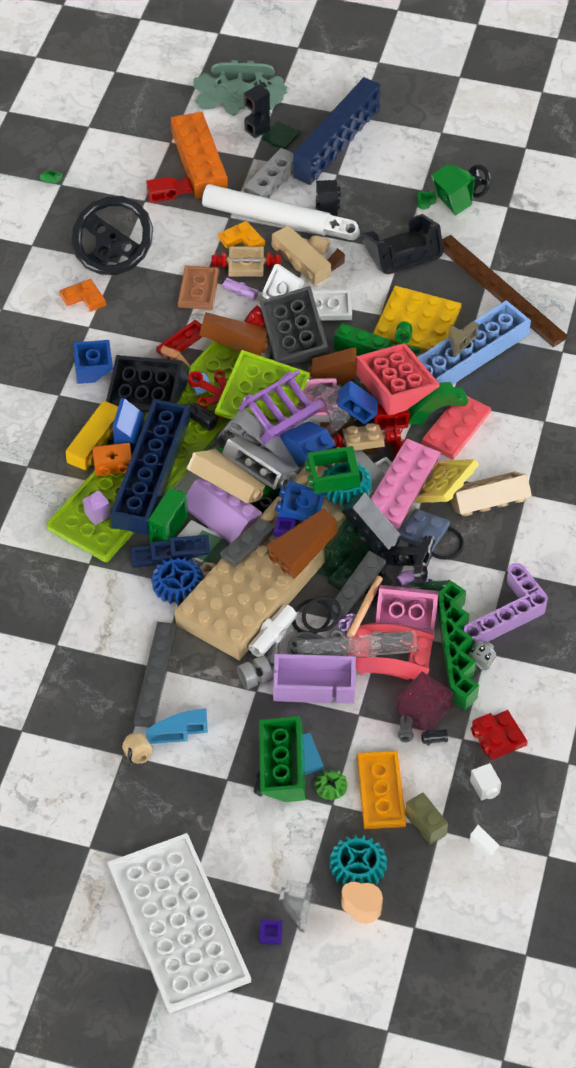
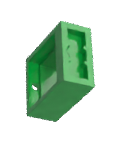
(333, 482)
(168, 516)

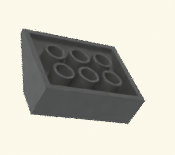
(294, 326)

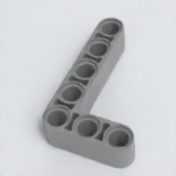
(250, 429)

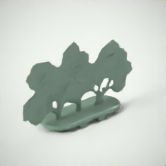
(232, 92)

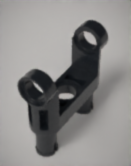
(418, 558)

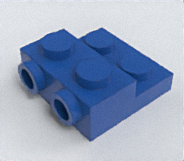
(298, 502)

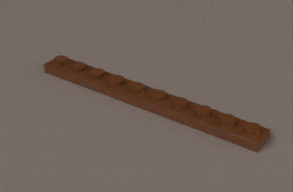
(501, 290)

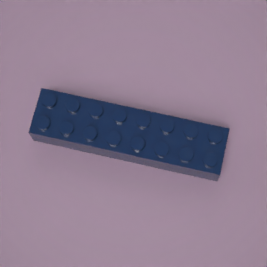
(336, 131)
(150, 466)

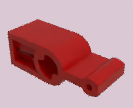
(167, 188)

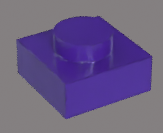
(283, 525)
(270, 932)

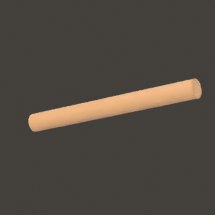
(364, 607)

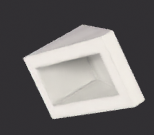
(483, 841)

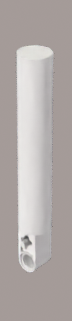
(278, 212)

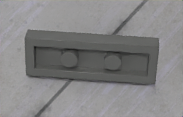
(247, 542)

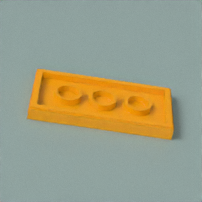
(381, 790)

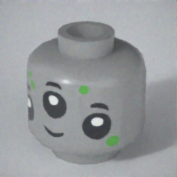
(483, 655)

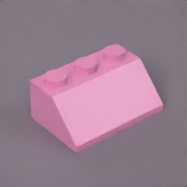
(407, 607)

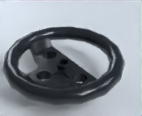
(111, 238)

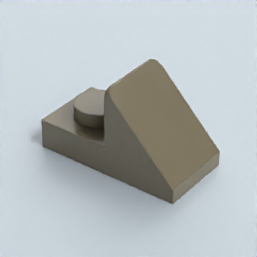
(462, 338)

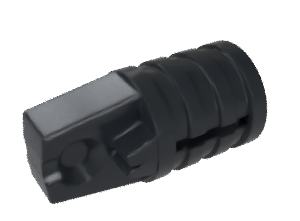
(203, 416)

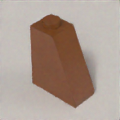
(337, 365)

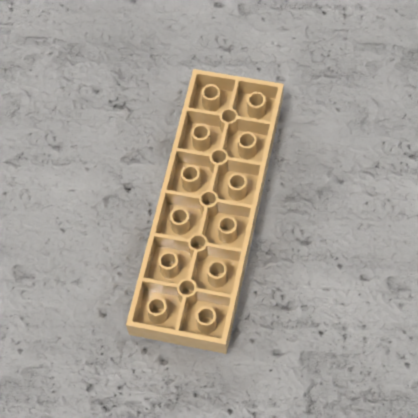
(237, 600)

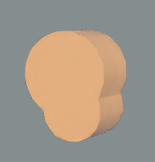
(362, 901)

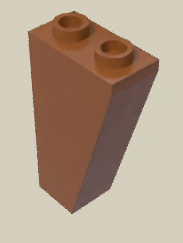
(235, 333)
(302, 543)

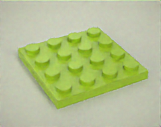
(252, 375)

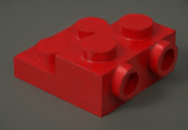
(498, 734)

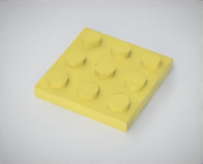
(446, 480)

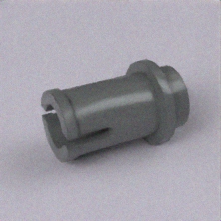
(405, 733)

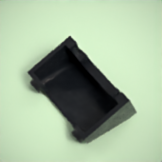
(408, 249)

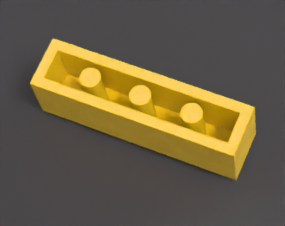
(94, 433)

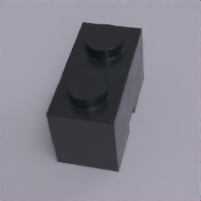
(327, 196)

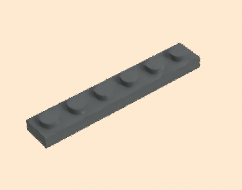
(155, 675)

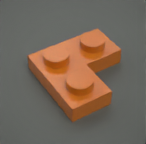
(83, 291)

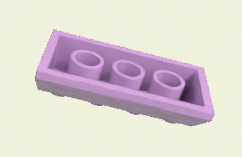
(220, 510)

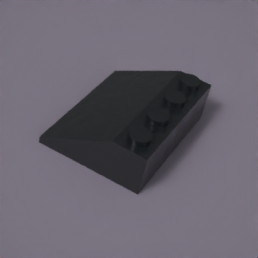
(146, 379)

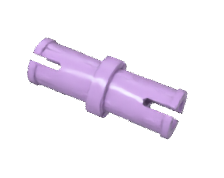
(240, 289)

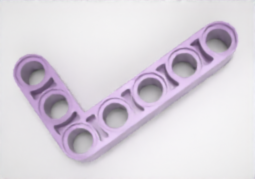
(518, 580)

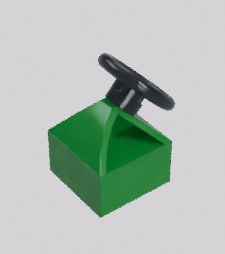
(458, 187)

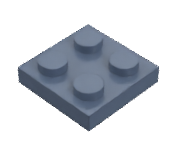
(421, 525)

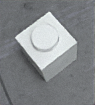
(485, 782)

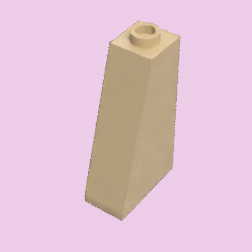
(226, 475)

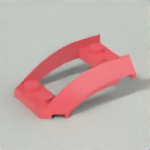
(416, 662)

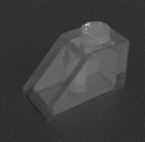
(297, 901)

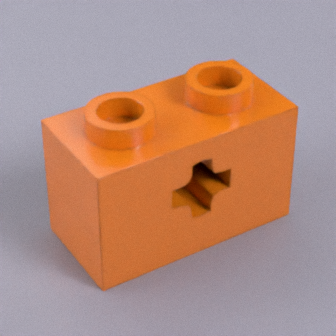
(111, 459)

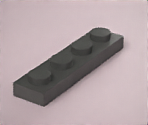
(357, 584)

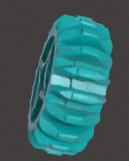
(344, 496)
(358, 851)

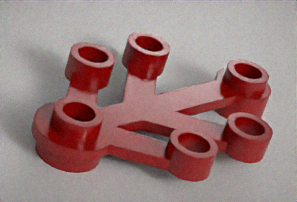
(195, 375)

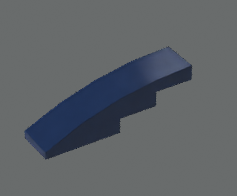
(177, 546)

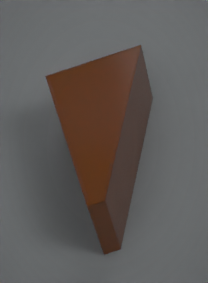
(336, 259)

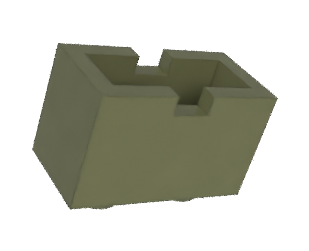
(426, 818)

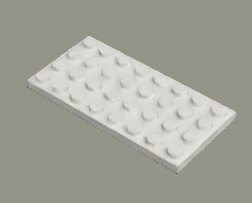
(178, 923)

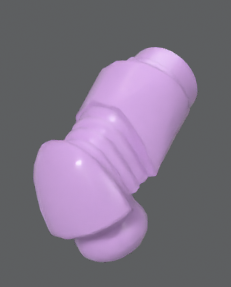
(406, 578)

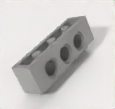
(271, 175)

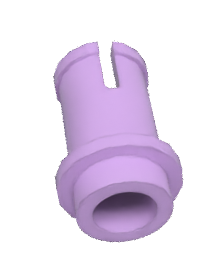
(346, 622)

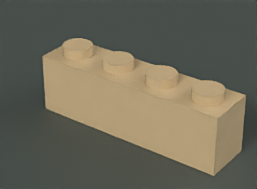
(301, 255)

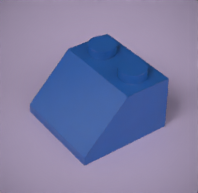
(92, 360)
(127, 424)
(306, 439)

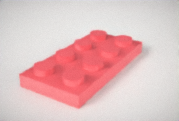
(456, 427)

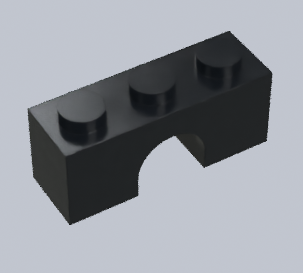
(258, 101)

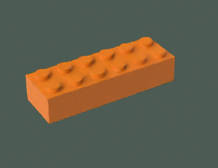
(198, 152)

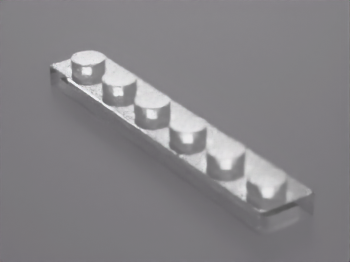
(361, 645)

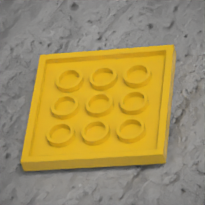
(426, 313)

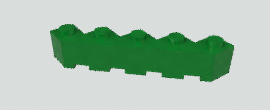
(456, 645)

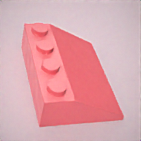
(395, 377)

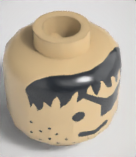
(137, 748)

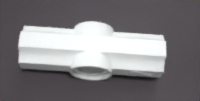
(272, 630)

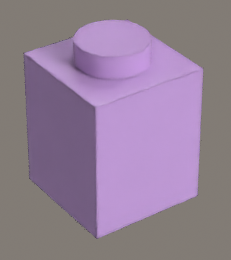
(96, 507)

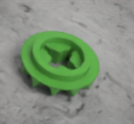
(328, 792)

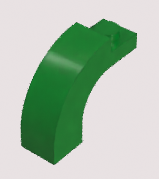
(442, 396)

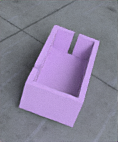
(314, 678)

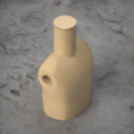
(319, 243)

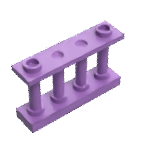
(284, 423)

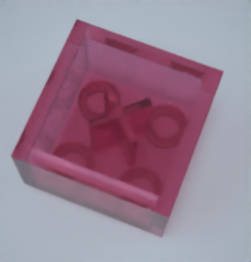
(425, 701)

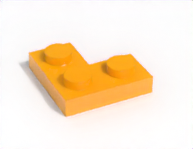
(241, 233)

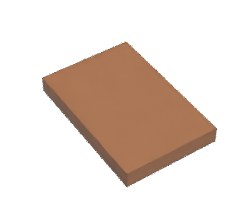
(198, 287)

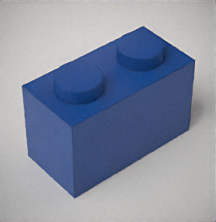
(357, 402)

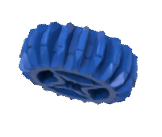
(165, 580)

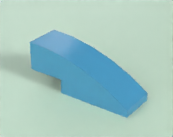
(178, 726)

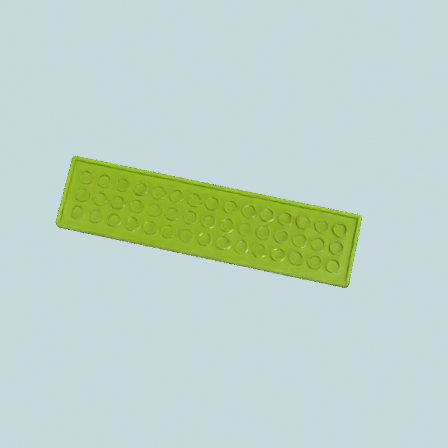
(103, 540)

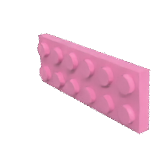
(404, 480)

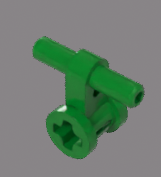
(405, 337)

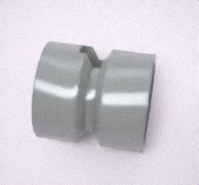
(248, 673)

